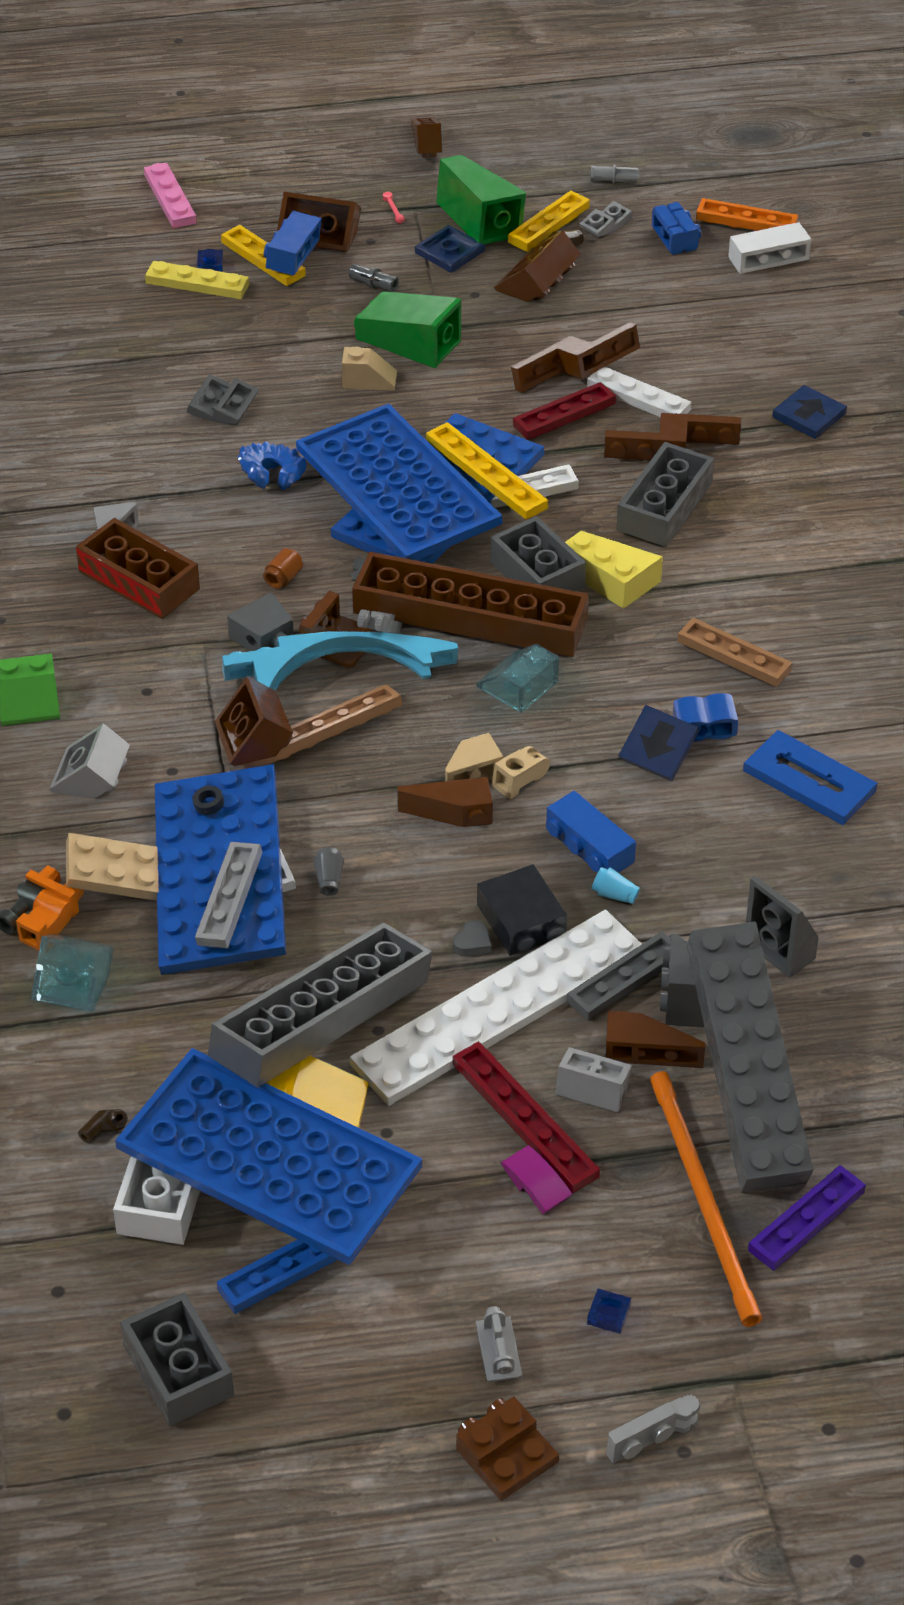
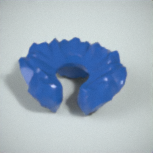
(259, 457)

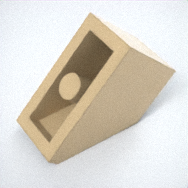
(366, 370)
(473, 759)

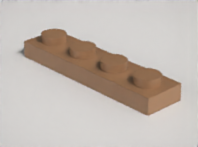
(734, 652)

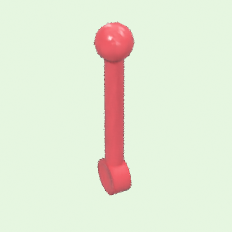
(399, 218)

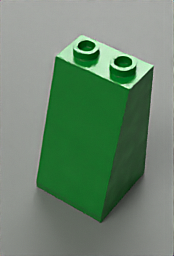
(479, 200)
(412, 325)

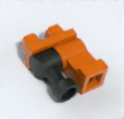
(50, 907)

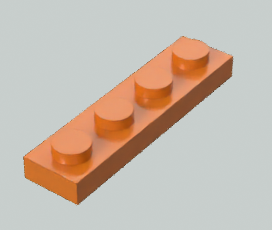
(742, 216)

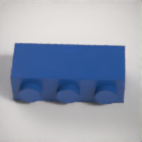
(292, 243)
(590, 833)

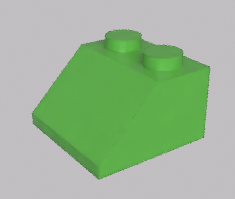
(28, 690)

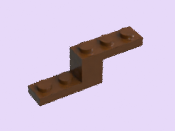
(575, 357)
(676, 430)

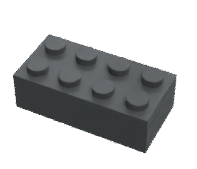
(665, 494)

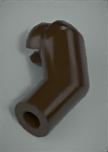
(103, 1121)

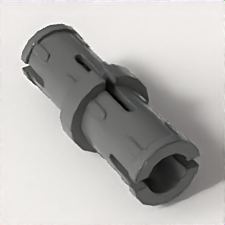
(361, 274)

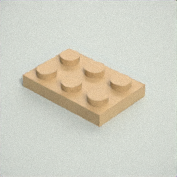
(111, 866)

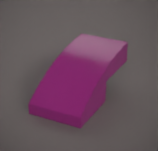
(538, 1179)

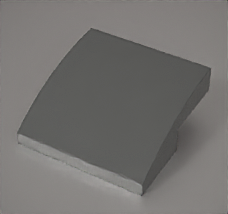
(221, 400)

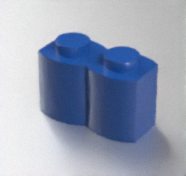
(713, 715)

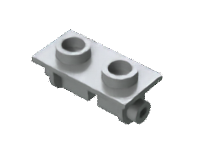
(498, 1346)

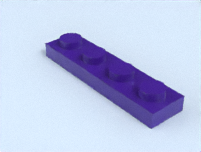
(806, 1217)

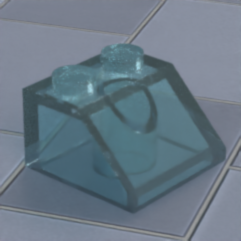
(522, 677)
(71, 971)

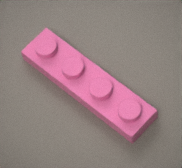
(170, 195)

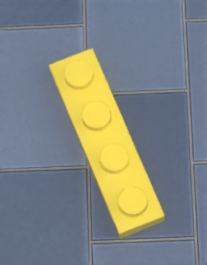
(197, 279)

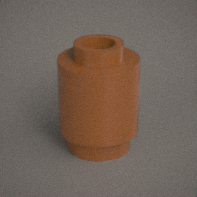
(283, 568)

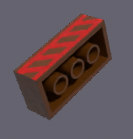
(138, 568)

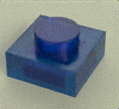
(210, 259)
(609, 1311)

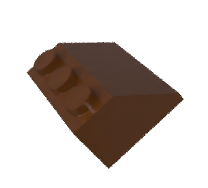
(337, 217)
(540, 269)
(253, 724)

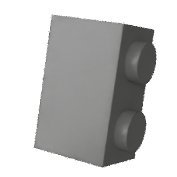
(91, 764)

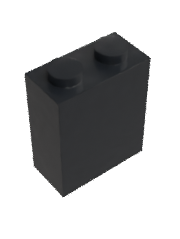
(521, 909)

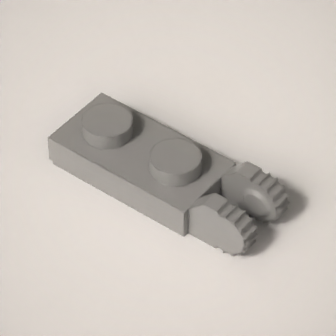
(379, 621)
(653, 1427)

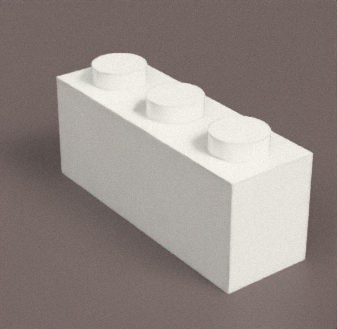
(769, 248)

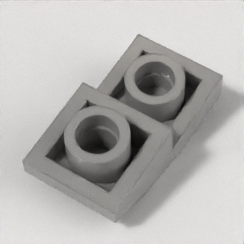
(606, 221)

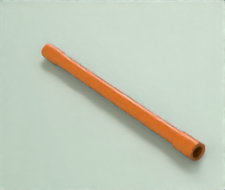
(742, 1295)

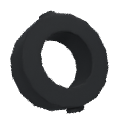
(208, 808)

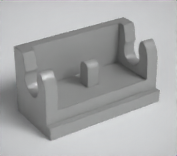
(592, 1079)

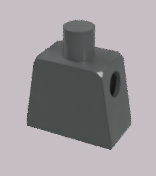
(260, 623)

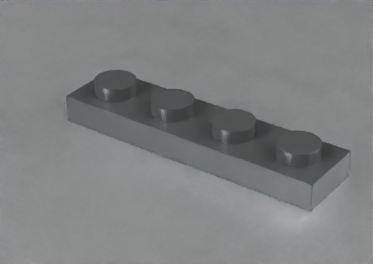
(619, 978)

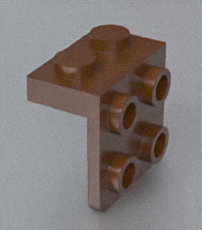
(327, 618)

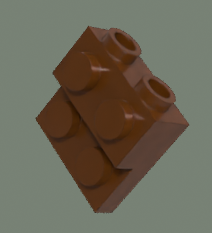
(505, 1447)

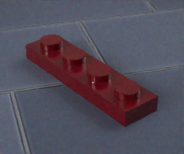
(564, 410)

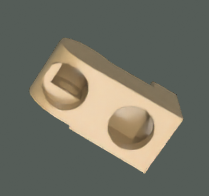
(519, 770)

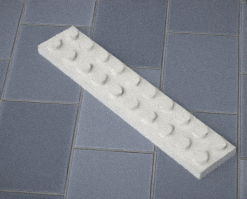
(491, 1008)

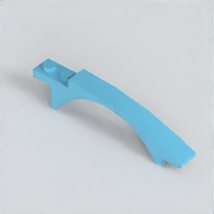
(274, 664)

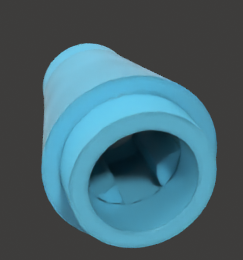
(615, 886)

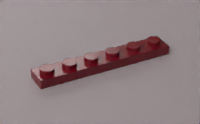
(526, 1116)

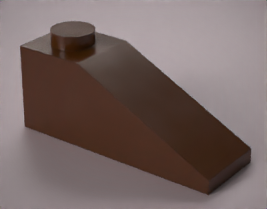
(427, 136)
(451, 802)
(643, 1040)

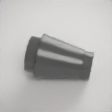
(328, 869)

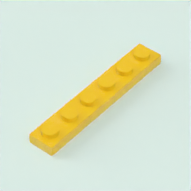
(487, 471)

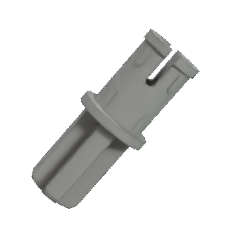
(614, 174)

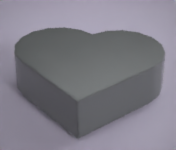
(472, 940)

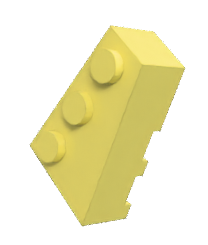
(617, 569)

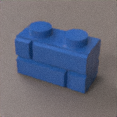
(676, 228)

